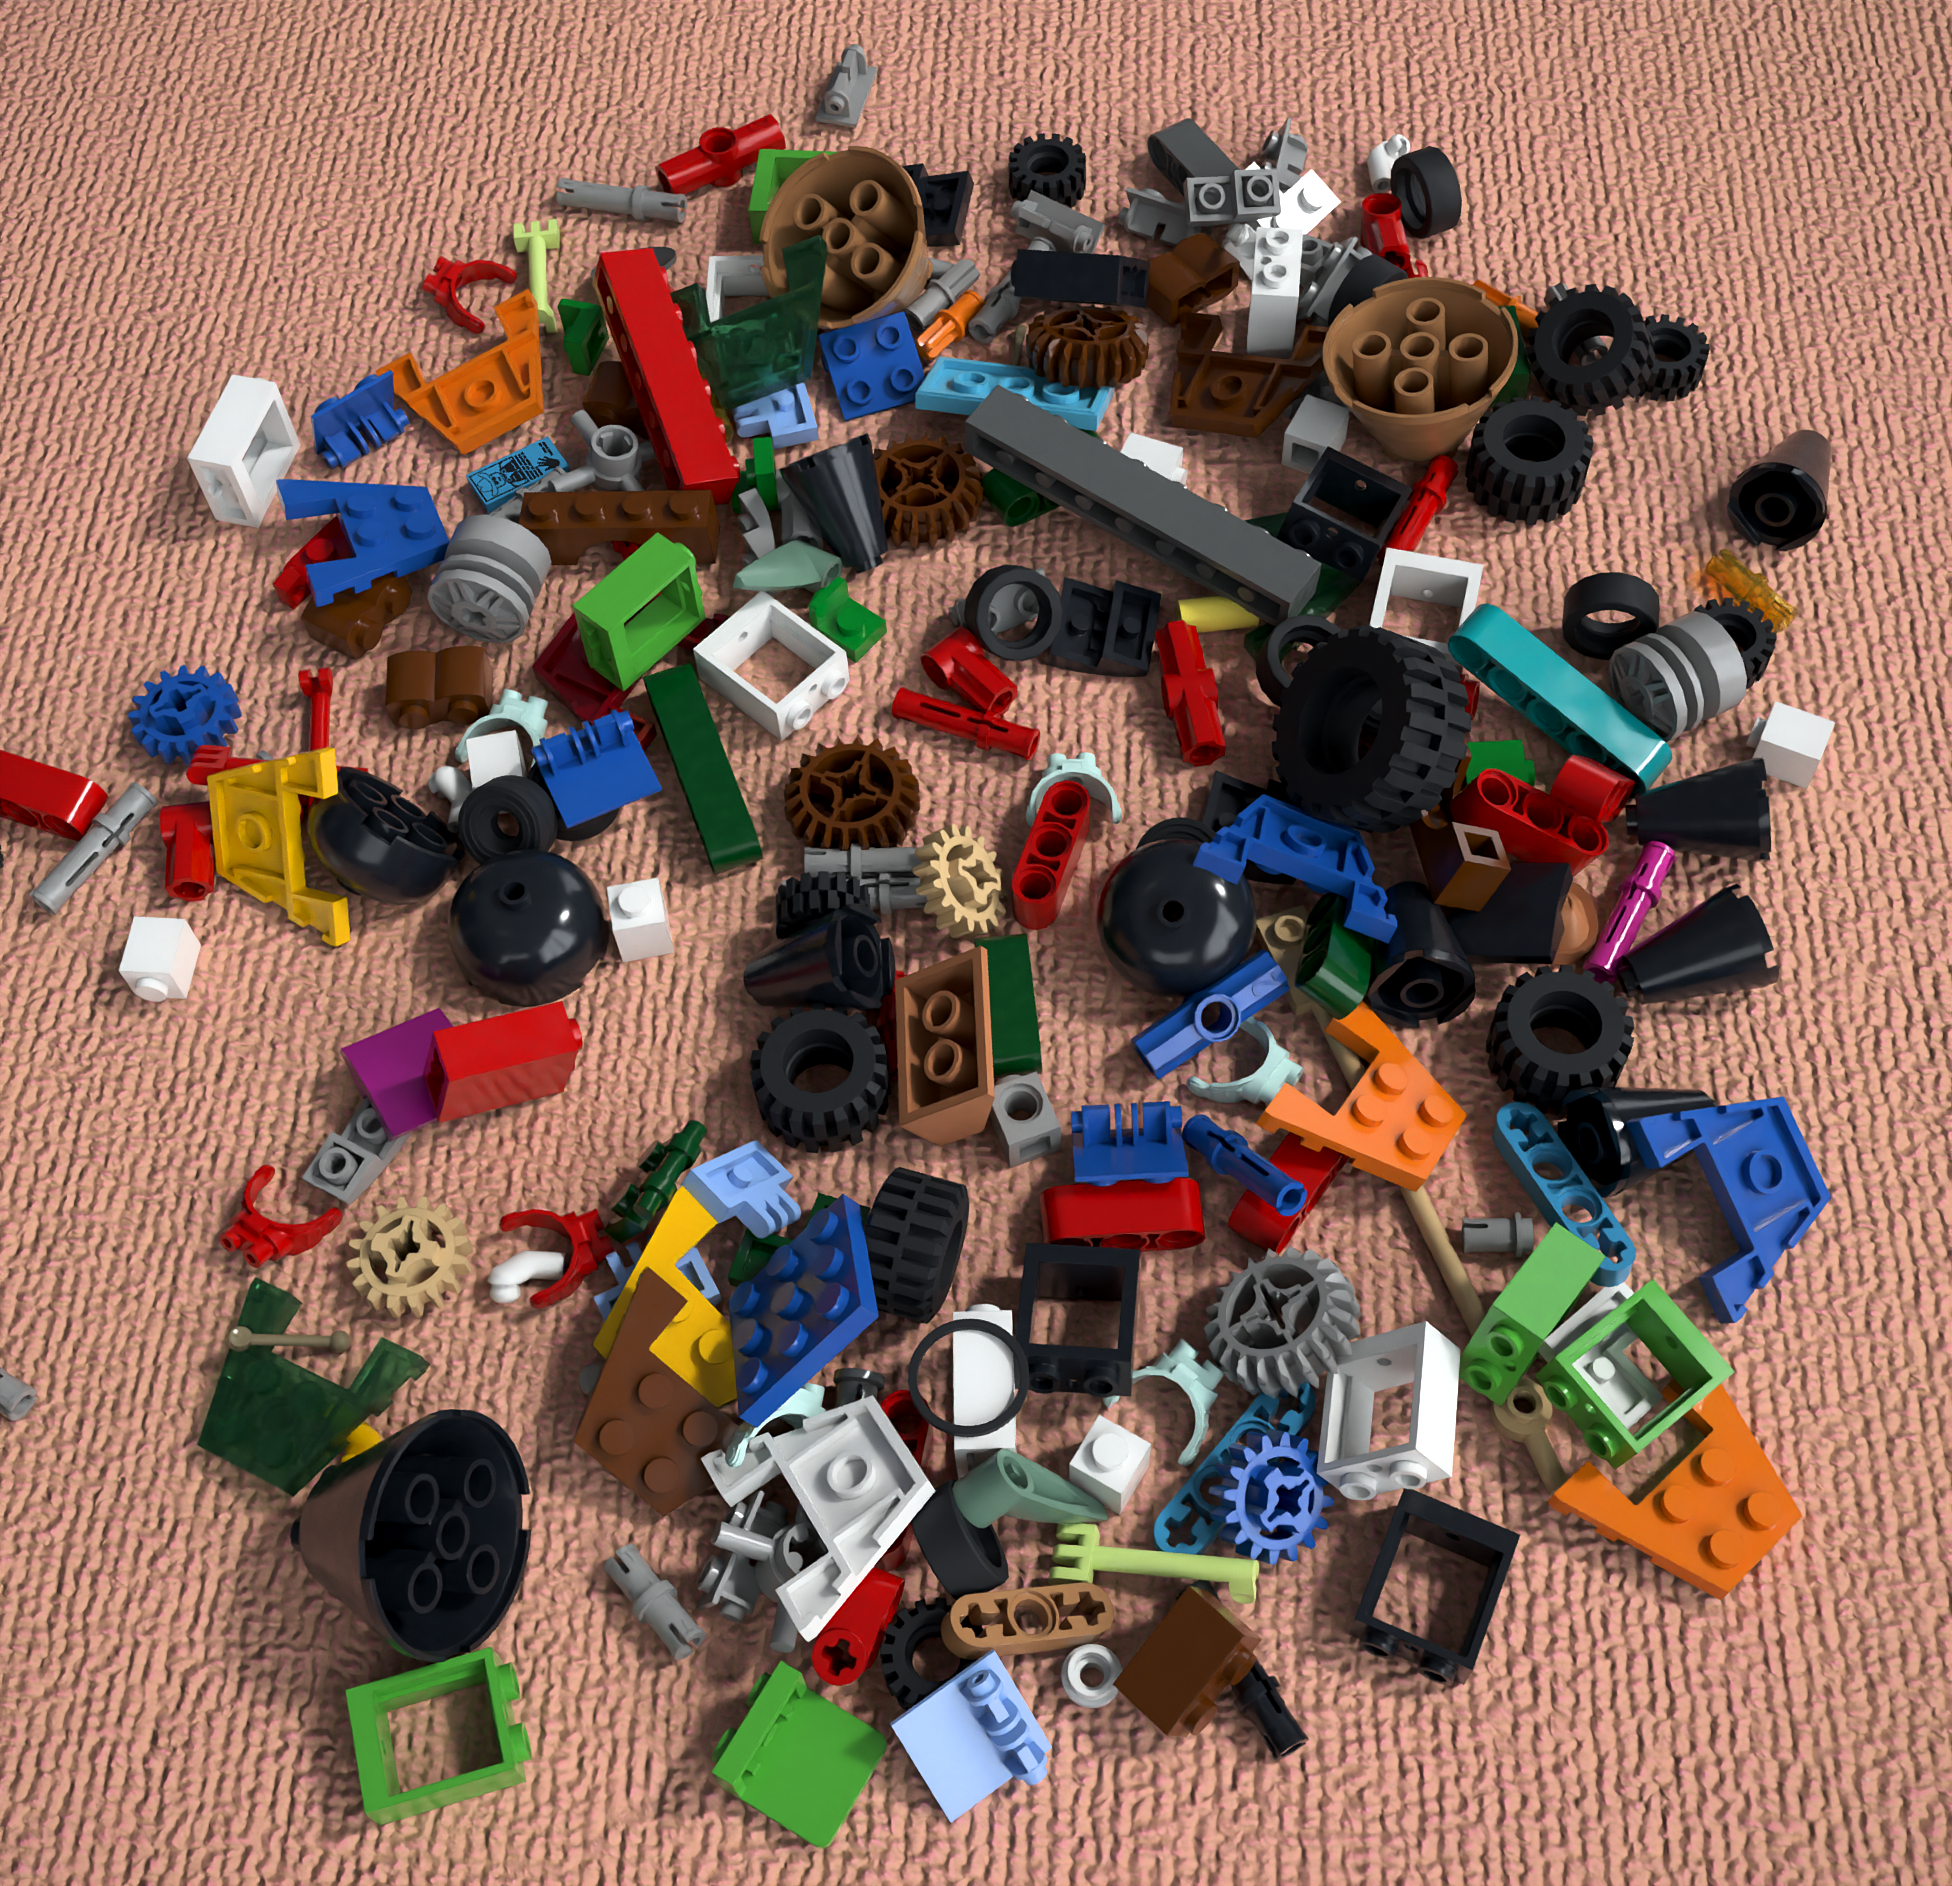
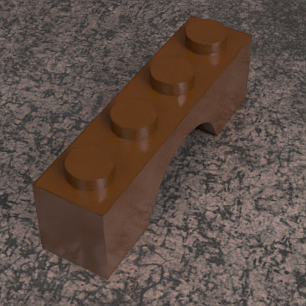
(577, 520)
(1458, 859)

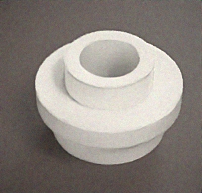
(1091, 1657)

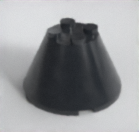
(423, 1533)

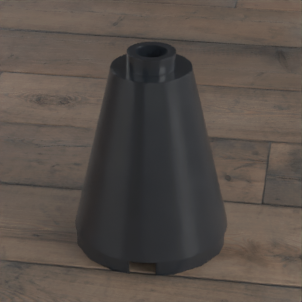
(1784, 493)
(843, 500)
(1708, 813)
(1702, 953)
(826, 962)
(1422, 967)
(1601, 1139)

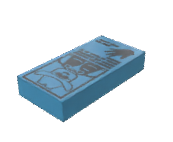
(499, 479)

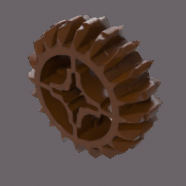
(1087, 346)
(919, 475)
(843, 783)

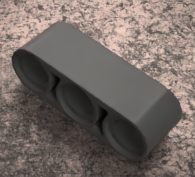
(1187, 152)

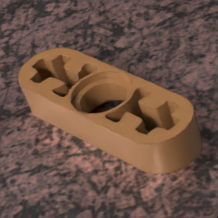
(1008, 1638)

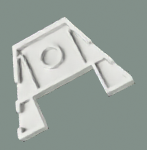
(852, 1484)

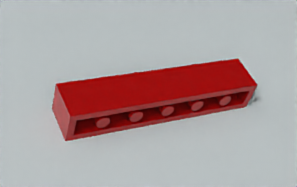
(664, 374)

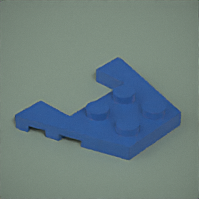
(383, 525)
(1307, 848)
(1758, 1177)

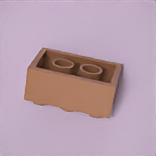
(945, 1048)

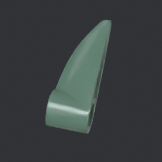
(790, 568)
(1022, 1490)

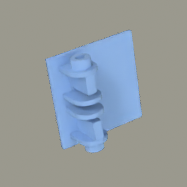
(973, 1736)

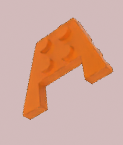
(485, 393)
(1391, 1120)
(1708, 1514)

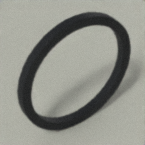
(959, 1325)

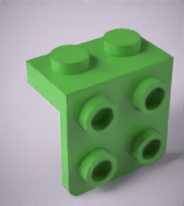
(798, 1757)

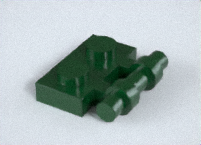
(656, 1184)

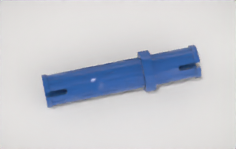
(1230, 1155)

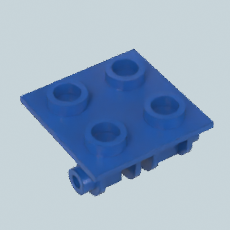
(872, 365)
(343, 418)
(595, 768)
(1122, 1154)

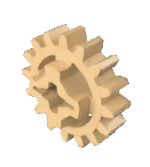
(960, 881)
(422, 1274)

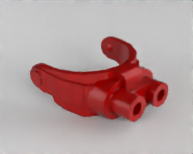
(452, 276)
(266, 1239)
(587, 1247)

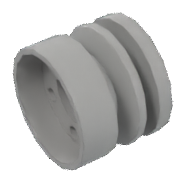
(489, 579)
(1679, 675)

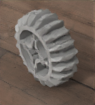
(1315, 1308)

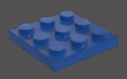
(801, 1310)

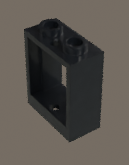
(1081, 278)
(1335, 483)
(1079, 1274)
(1455, 1532)

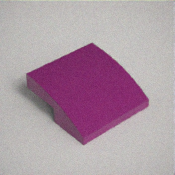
(391, 1070)

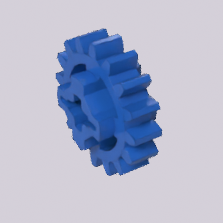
(184, 714)
(1270, 1496)

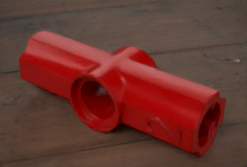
(720, 156)
(1189, 693)

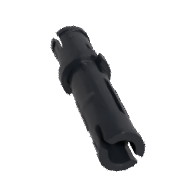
(1261, 1700)

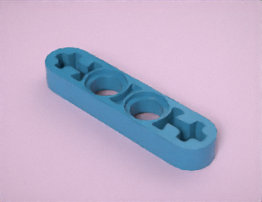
(1570, 1189)
(1177, 1514)

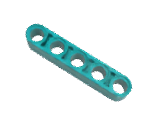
(1557, 696)

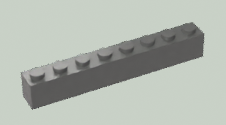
(1141, 507)

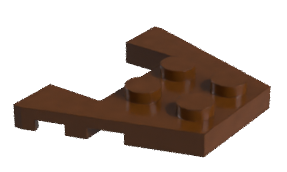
(1236, 390)
(646, 1417)

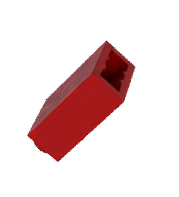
(501, 1061)

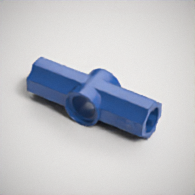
(1239, 996)

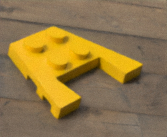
(261, 839)
(699, 1337)

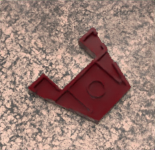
(585, 692)

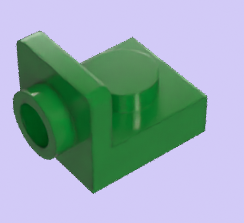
(584, 334)
(759, 474)
(845, 620)

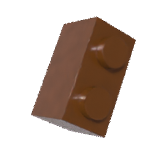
(1188, 1663)

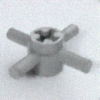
(611, 461)
(777, 1563)

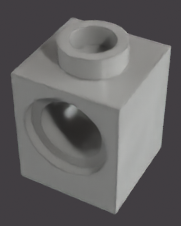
(1027, 1138)

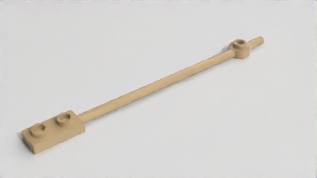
(1282, 938)

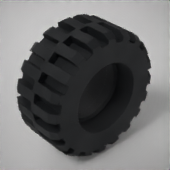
(1415, 742)

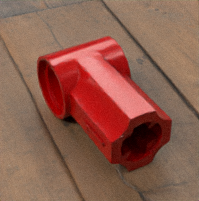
(1383, 229)
(962, 665)
(190, 850)

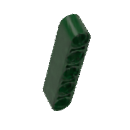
(703, 768)

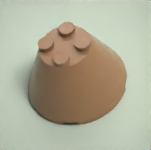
(872, 232)
(1420, 363)

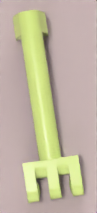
(536, 244)
(1090, 1557)

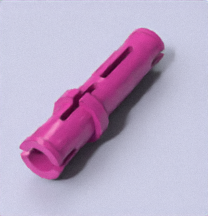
(1637, 895)

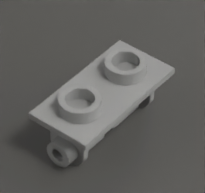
(847, 89)
(1286, 153)
(1151, 210)
(1056, 222)
(1318, 296)
(1008, 608)
(729, 1576)

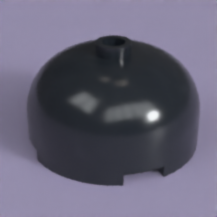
(381, 841)
(527, 927)
(1182, 954)

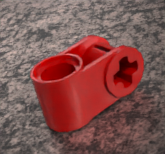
(861, 1623)

